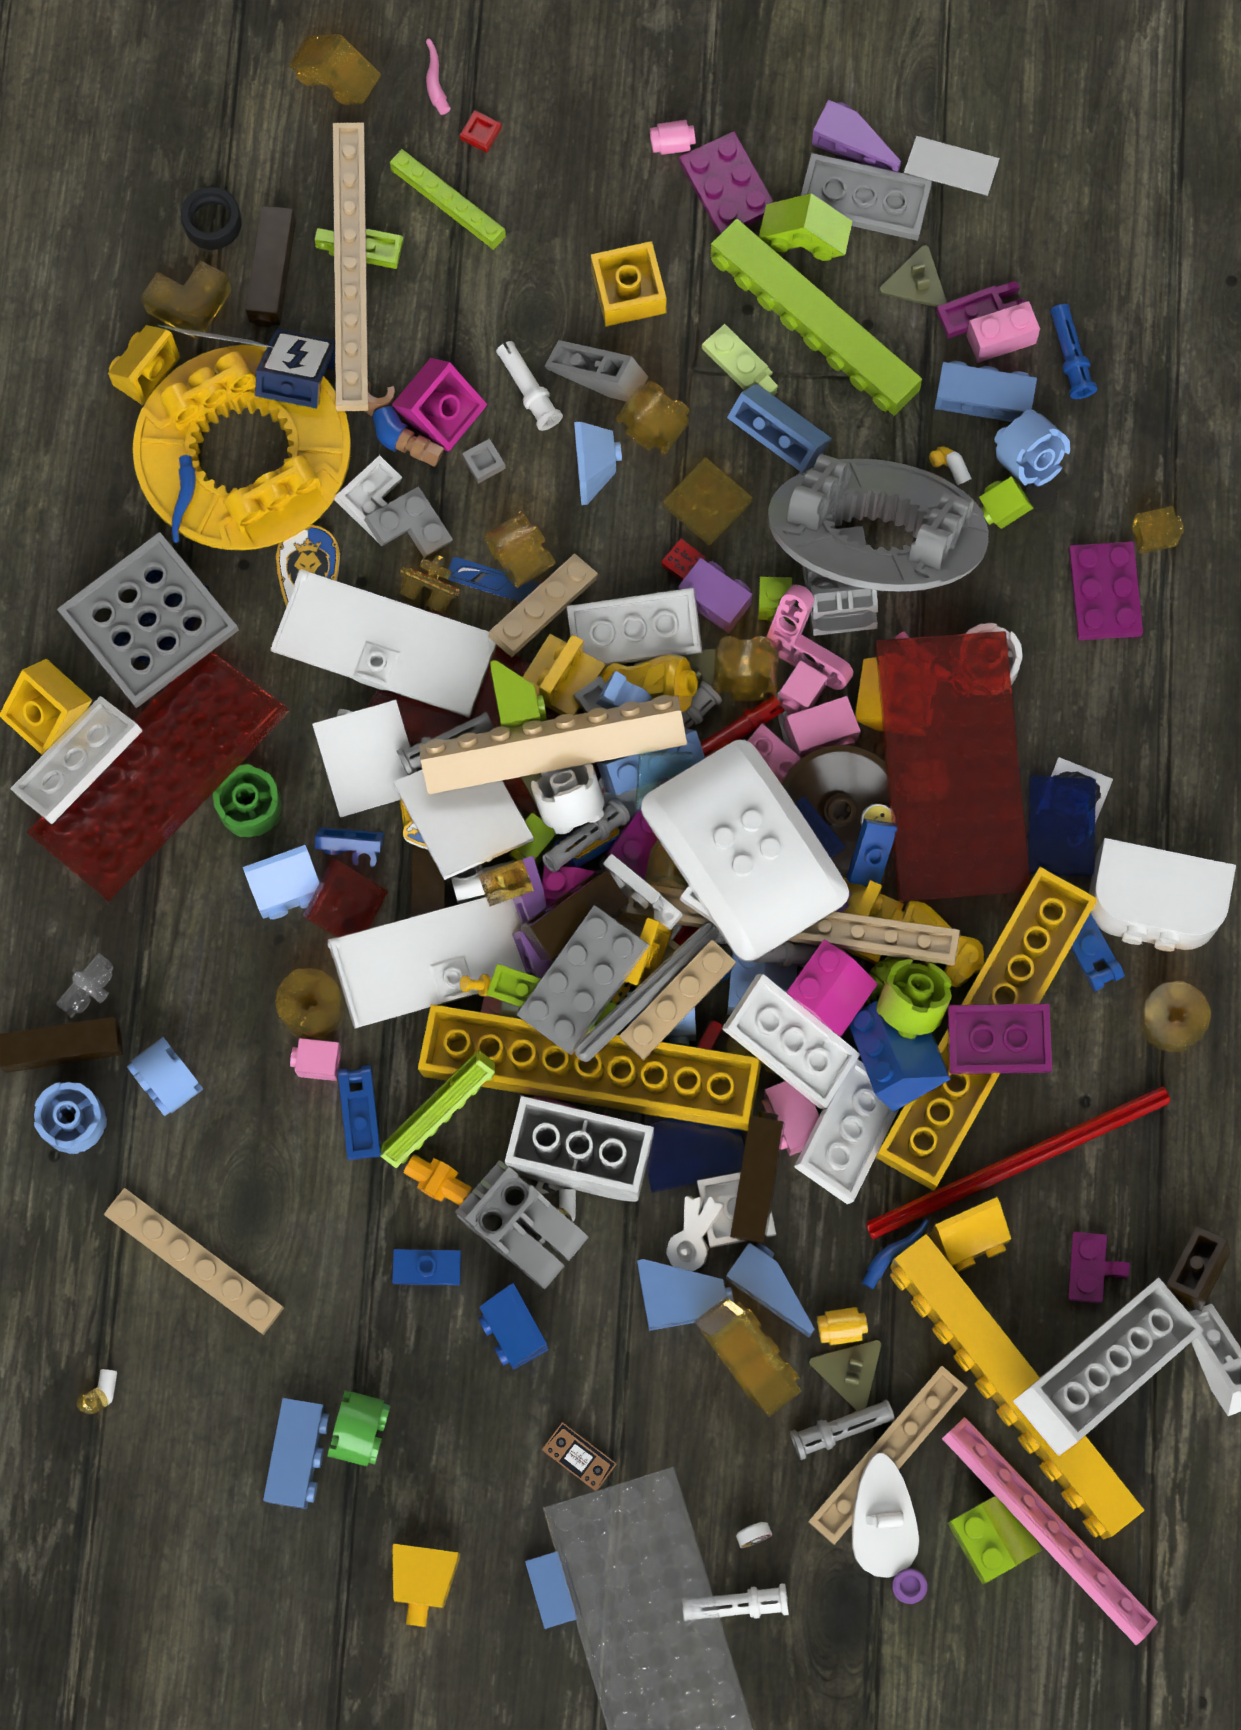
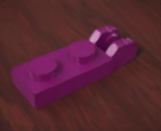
(956, 314)

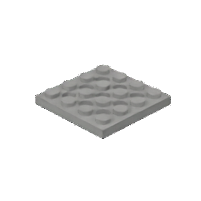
(144, 641)

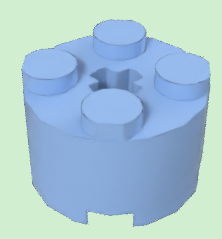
(1031, 448)
(164, 1076)
(51, 1120)

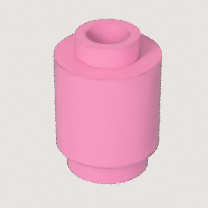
(672, 137)

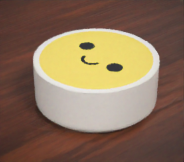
(876, 812)

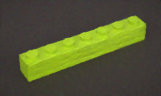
(447, 199)
(437, 1109)

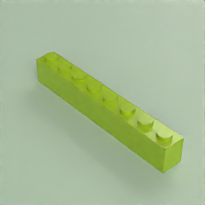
(815, 318)

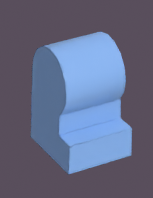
(619, 691)

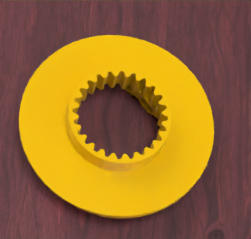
(278, 501)

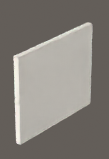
(464, 823)

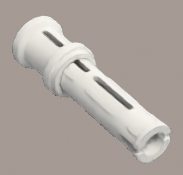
(535, 397)
(755, 1599)

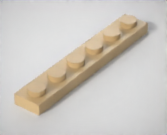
(194, 1261)
(897, 1443)

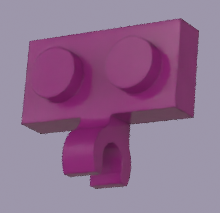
(1090, 1268)

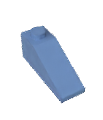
(765, 1282)

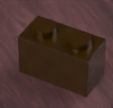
(1199, 1268)

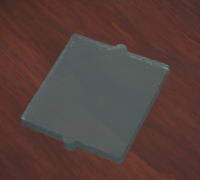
(657, 769)

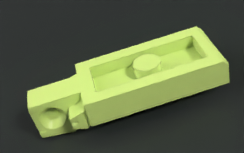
(738, 360)

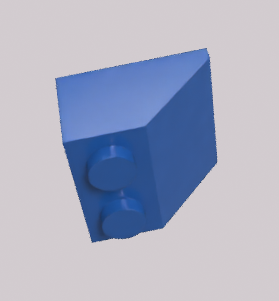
(513, 1327)

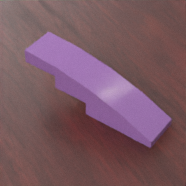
(527, 907)

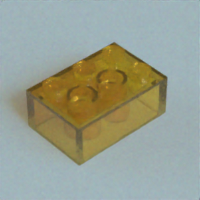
(749, 1355)

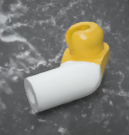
(952, 460)

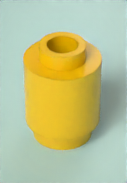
(842, 1326)

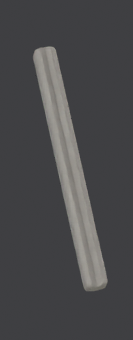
(644, 993)

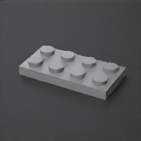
(870, 195)
(583, 979)

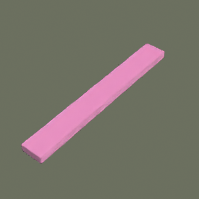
(1050, 1531)

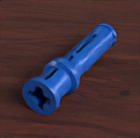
(1075, 365)

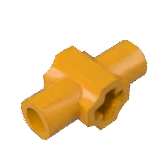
(437, 1180)

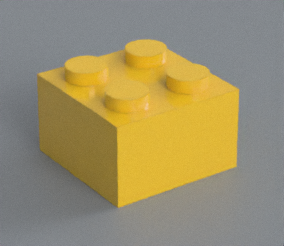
(628, 283)

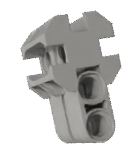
(840, 605)
(533, 1213)

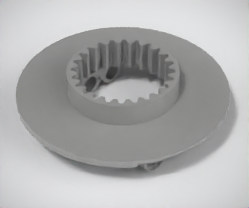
(943, 520)

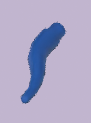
(186, 492)
(882, 1259)

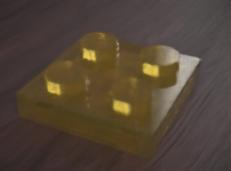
(707, 501)

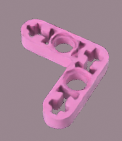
(787, 637)

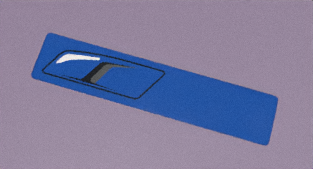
(488, 580)

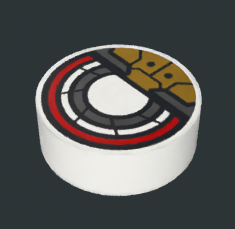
(753, 1534)

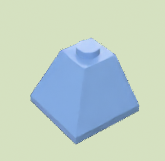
(595, 458)

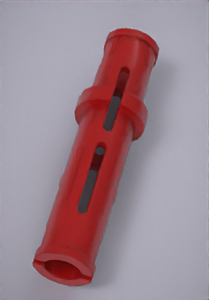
(743, 726)

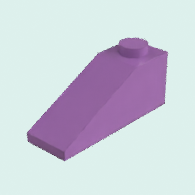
(850, 137)

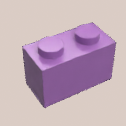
(718, 595)

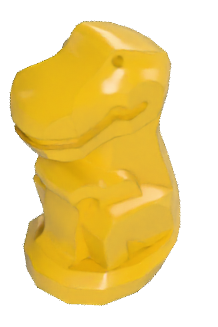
(661, 676)
(970, 950)

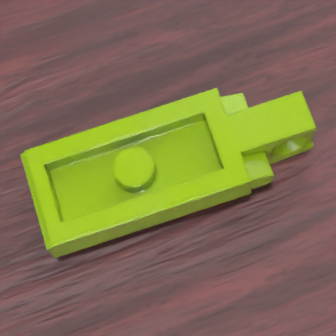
(381, 247)

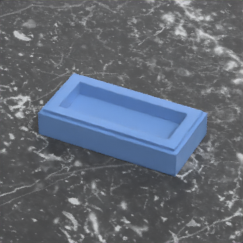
(550, 1590)

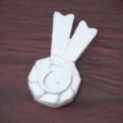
(688, 1248)

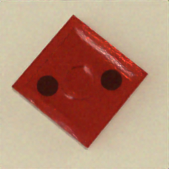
(344, 901)

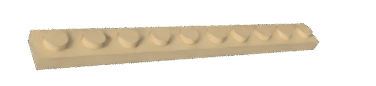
(350, 267)
(843, 931)

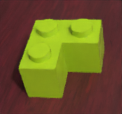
(806, 224)

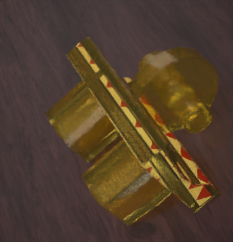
(415, 580)

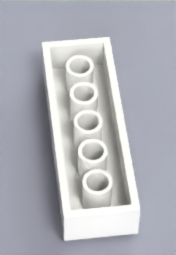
(1108, 1366)

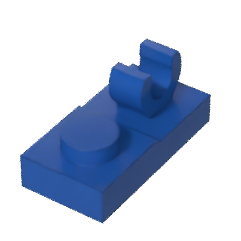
(335, 841)

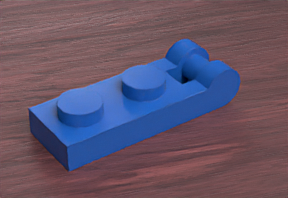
(1091, 948)
(359, 1113)

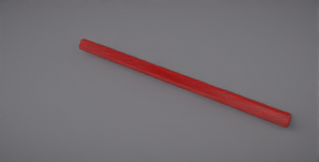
(1017, 1162)

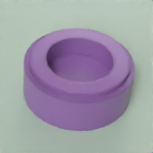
(909, 1586)

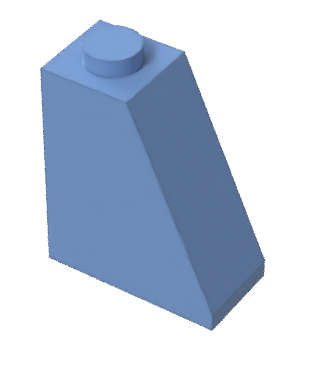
(677, 1295)

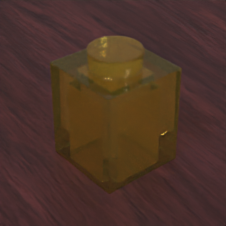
(1157, 529)
(506, 883)

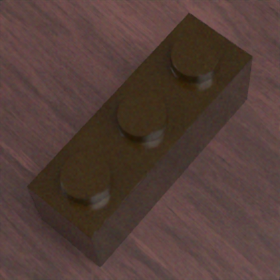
(556, 924)

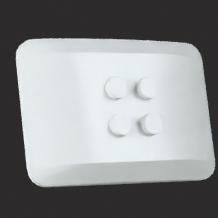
(745, 850)

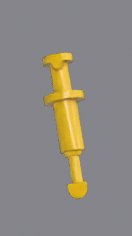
(480, 985)

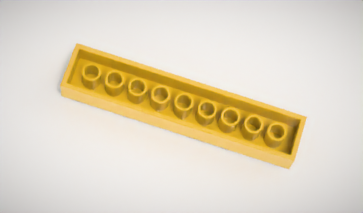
(1014, 973)
(669, 1083)
(1004, 1376)

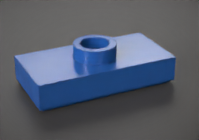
(871, 852)
(427, 1267)

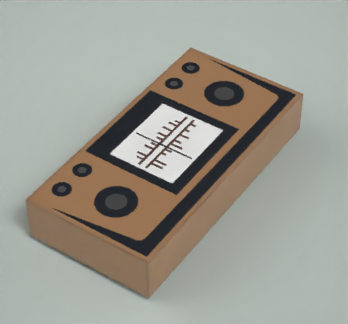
(579, 1457)

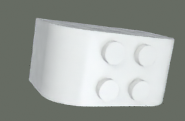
(1159, 895)
(579, 1149)

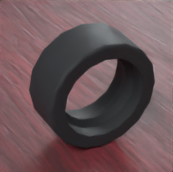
(207, 196)

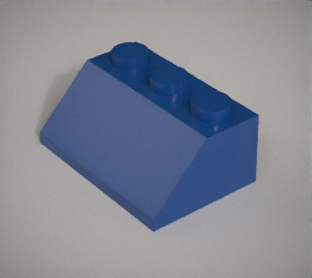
(896, 1065)

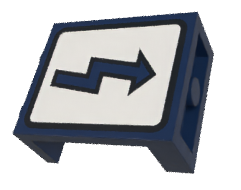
(294, 368)

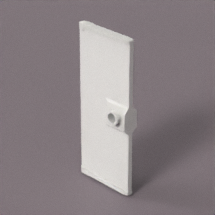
(384, 643)
(423, 958)

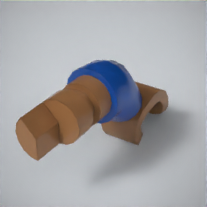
(394, 433)

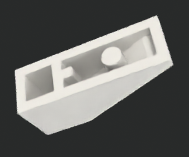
(1219, 1358)

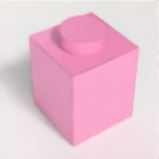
(802, 688)
(316, 1059)

